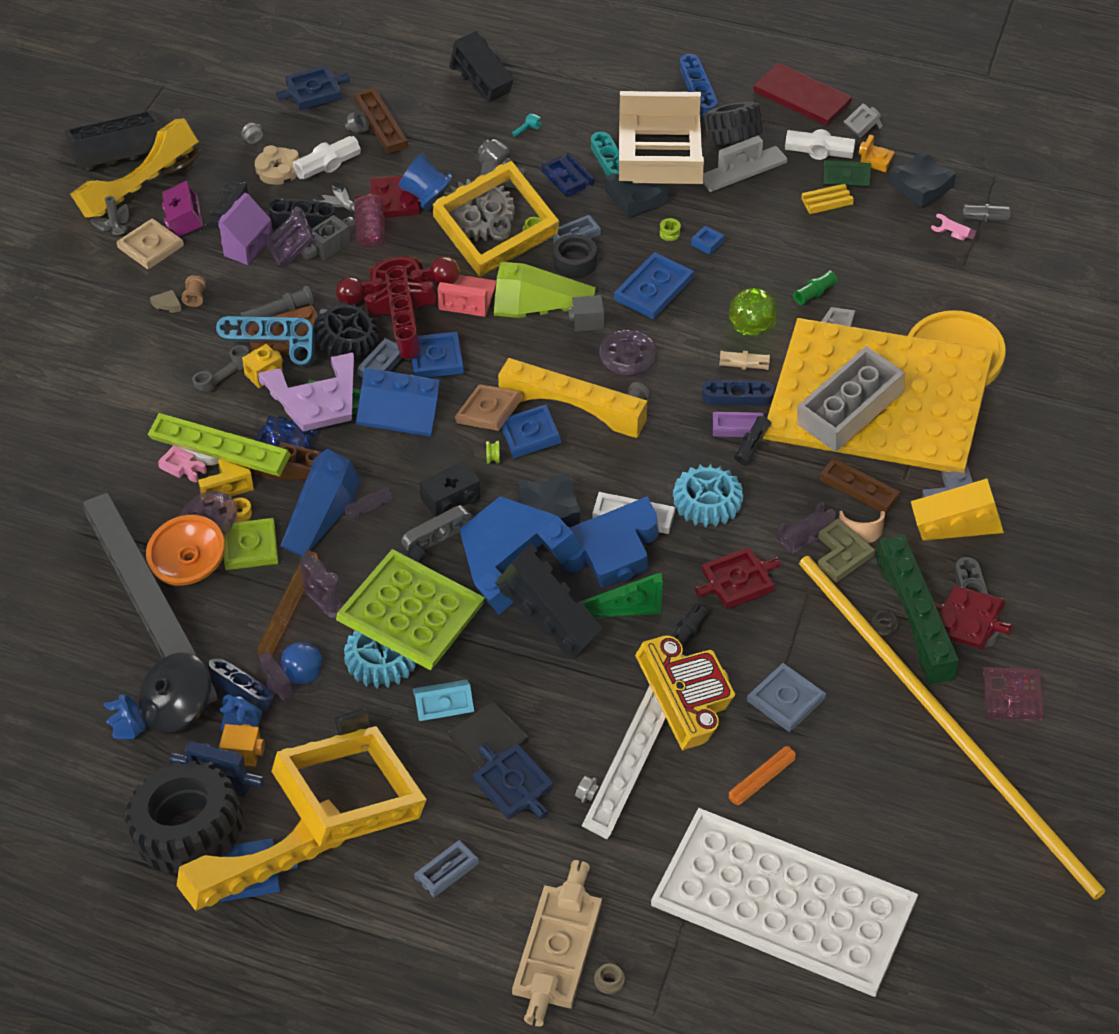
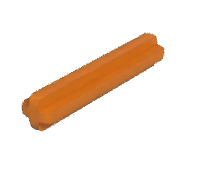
(762, 775)

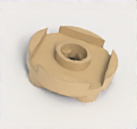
(276, 156)

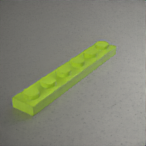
(219, 444)

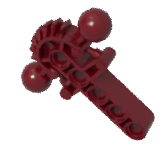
(398, 289)

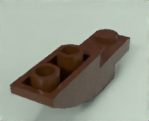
(296, 466)

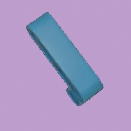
(265, 334)

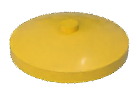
(966, 330)

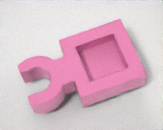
(181, 462)

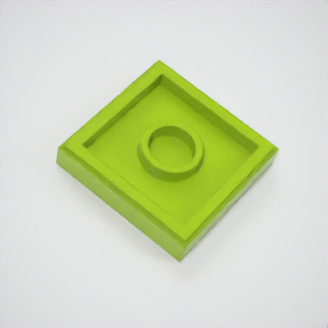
(251, 544)

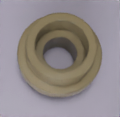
(609, 971)

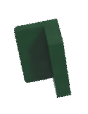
(846, 173)

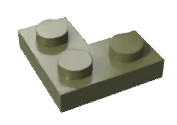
(848, 551)

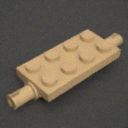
(557, 945)

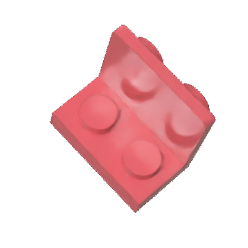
(467, 295)

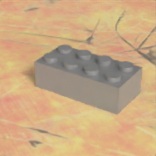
(850, 398)

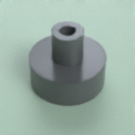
(357, 122)

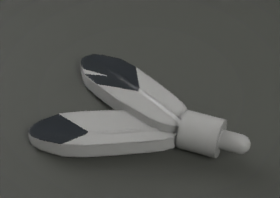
(340, 200)

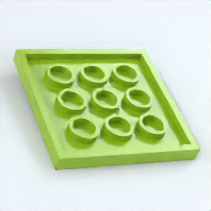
(410, 609)

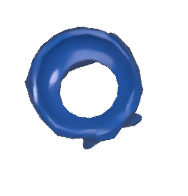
(239, 712)
(127, 721)

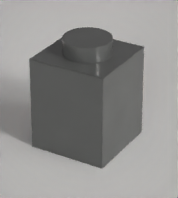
(587, 313)

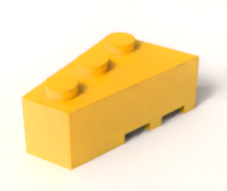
(958, 512)

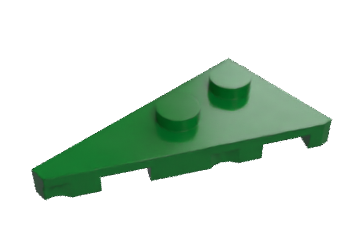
(635, 598)

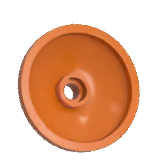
(185, 539)

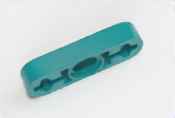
(607, 164)

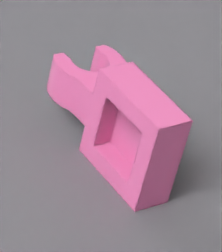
(959, 230)

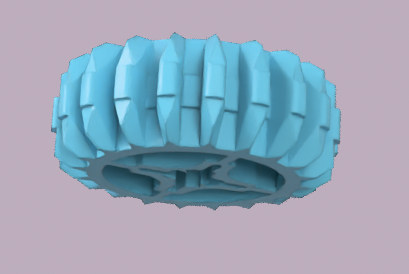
(707, 489)
(366, 663)

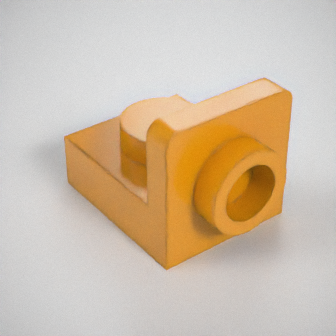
(877, 156)

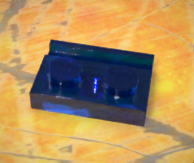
(567, 174)

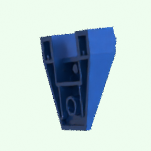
(501, 535)

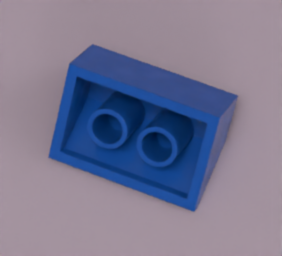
(397, 402)

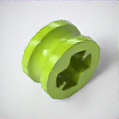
(670, 229)
(492, 452)

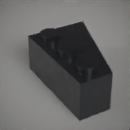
(481, 66)

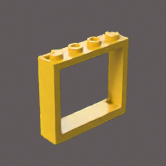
(512, 247)
(359, 821)

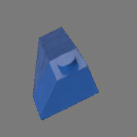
(327, 490)

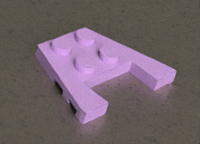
(317, 402)

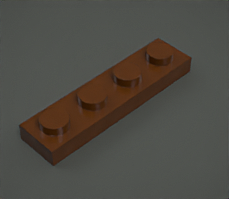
(381, 120)

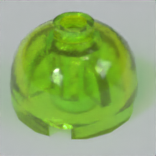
(752, 311)

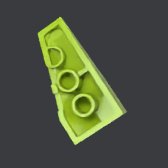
(531, 289)

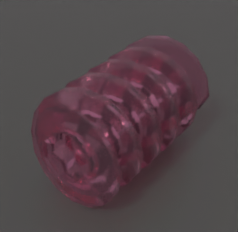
(369, 221)

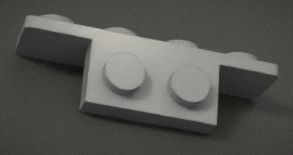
(741, 162)

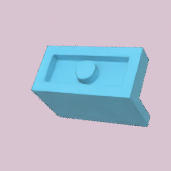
(443, 700)

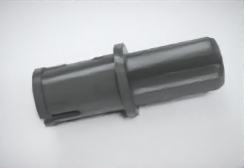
(986, 212)

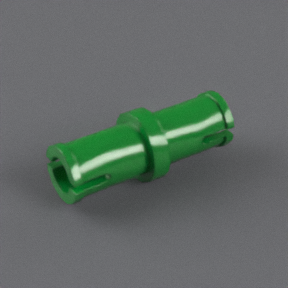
(815, 287)

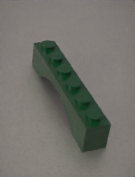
(930, 636)

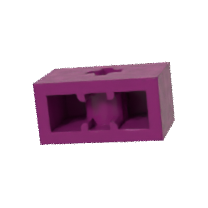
(181, 209)

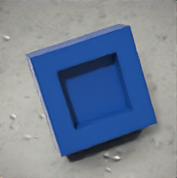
(707, 240)

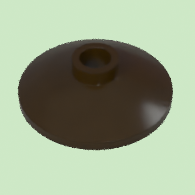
(183, 163)

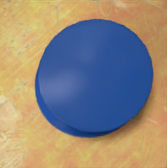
(424, 182)

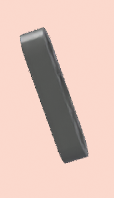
(446, 523)

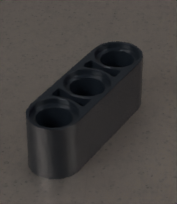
(315, 211)

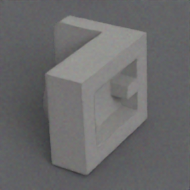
(863, 120)

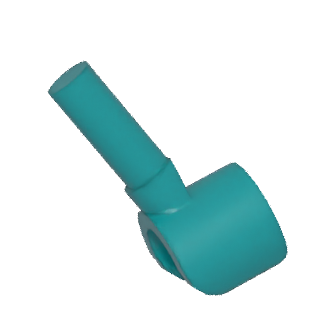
(531, 121)

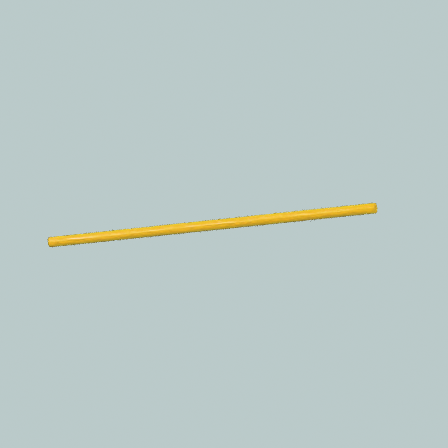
(978, 757)

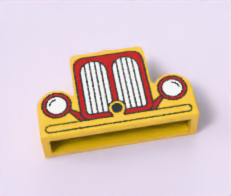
(686, 688)

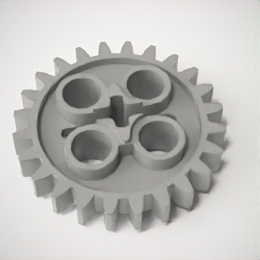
(476, 217)

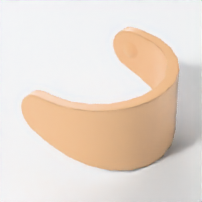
(867, 531)

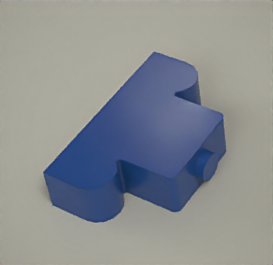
(614, 543)

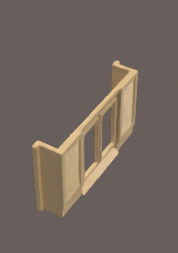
(660, 114)

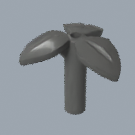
(116, 218)

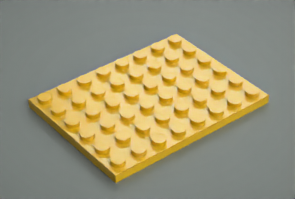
(923, 427)

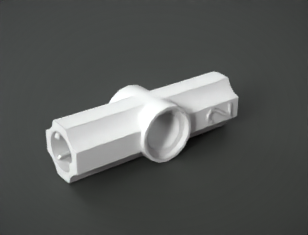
(820, 144)
(326, 157)

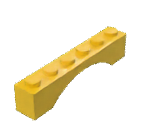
(170, 143)
(617, 410)
(214, 878)

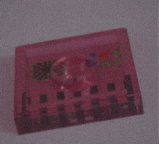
(1013, 693)

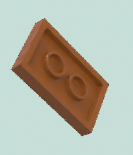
(283, 348)

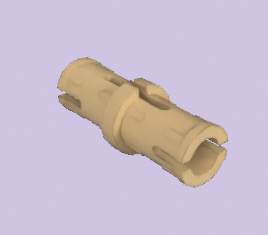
(744, 360)

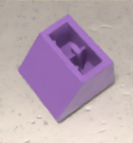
(244, 230)

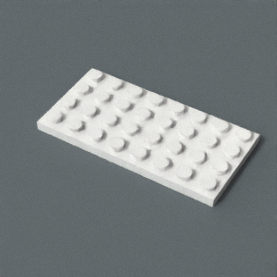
(785, 901)

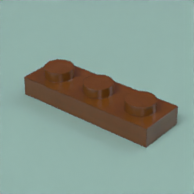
(859, 485)

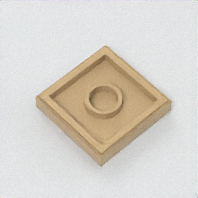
(150, 243)

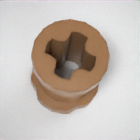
(194, 288)

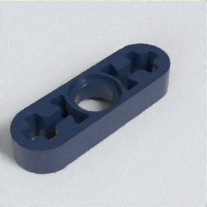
(720, 398)
(240, 684)

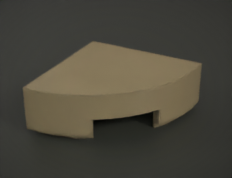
(166, 301)

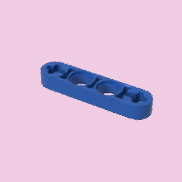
(697, 84)

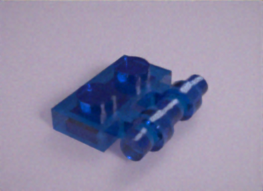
(284, 431)

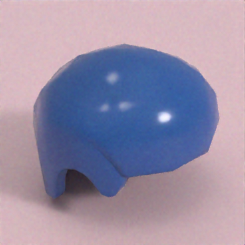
(301, 662)

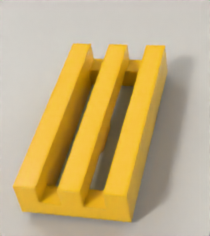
(830, 198)

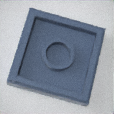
(786, 697)

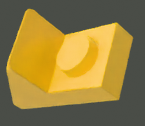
(231, 480)

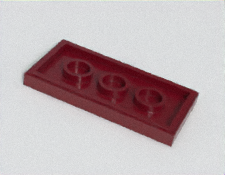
(802, 94)

